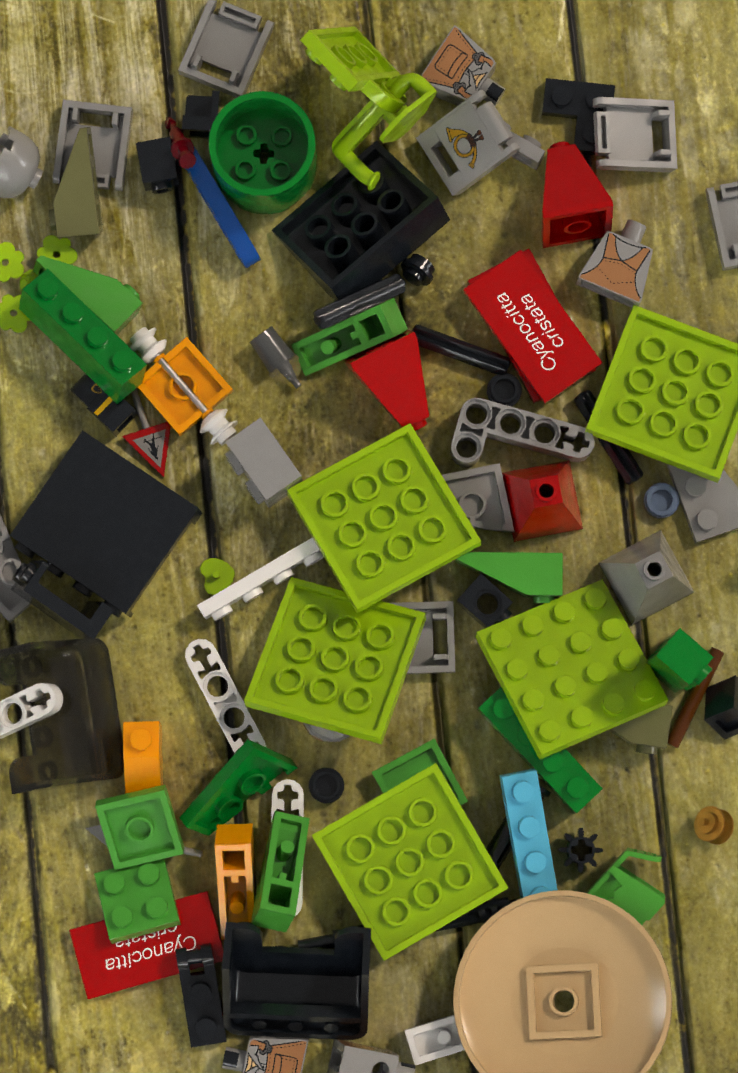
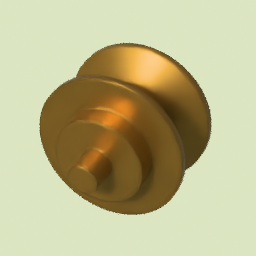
(713, 825)

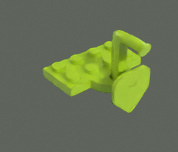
(360, 66)

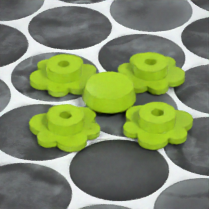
(15, 270)

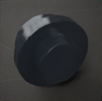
(417, 270)
(504, 389)
(326, 785)

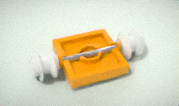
(183, 386)

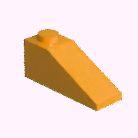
(142, 755)
(235, 873)

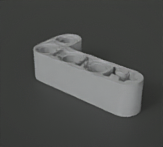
(523, 438)

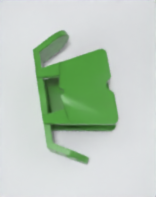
(629, 890)

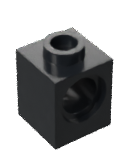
(157, 165)
(480, 588)

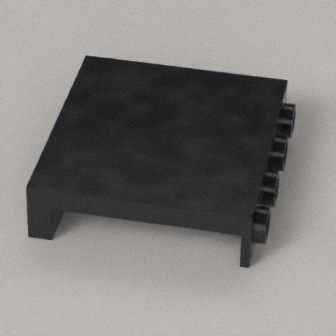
(104, 524)

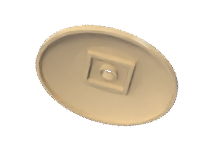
(554, 946)

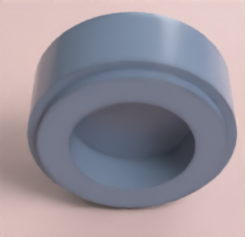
(661, 500)

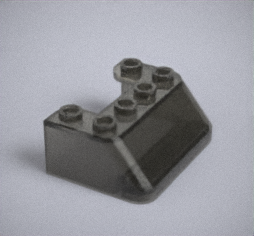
(85, 735)

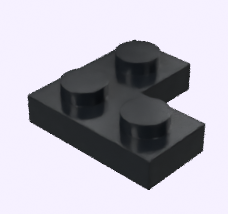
(575, 101)

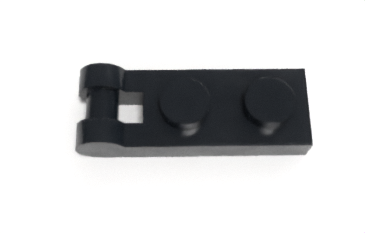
(201, 996)

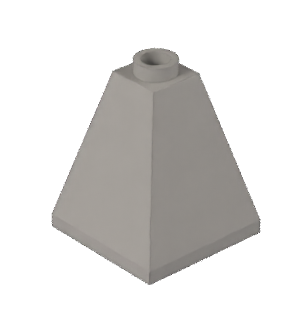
(635, 587)

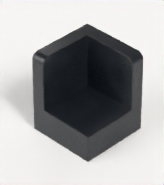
(200, 114)
(722, 707)

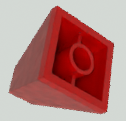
(573, 199)
(394, 378)
(541, 516)

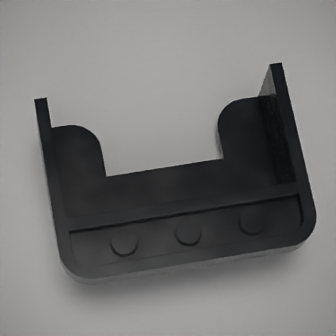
(295, 988)

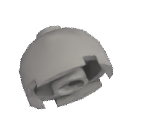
(18, 163)

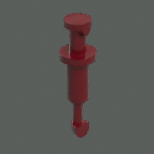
(181, 147)

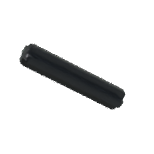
(359, 301)
(461, 350)
(619, 455)

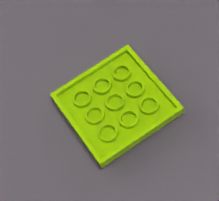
(670, 394)
(383, 517)
(335, 663)
(571, 669)
(410, 861)

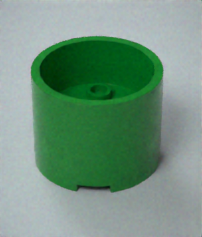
(257, 125)

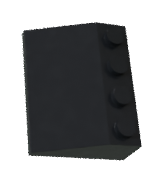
(360, 235)

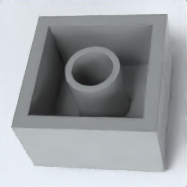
(263, 462)

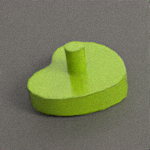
(217, 575)

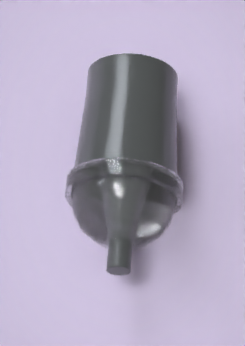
(277, 357)

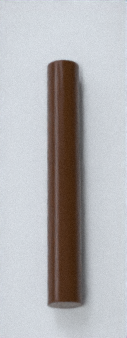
(693, 702)

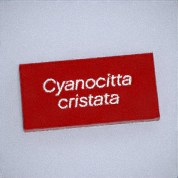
(532, 326)
(144, 958)

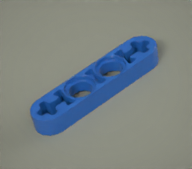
(223, 212)

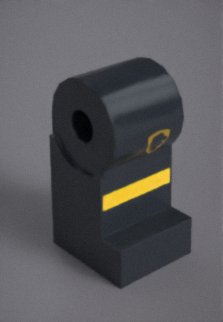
(111, 415)

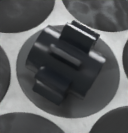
(588, 842)

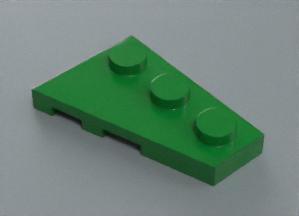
(238, 780)

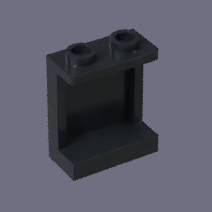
(82, 624)

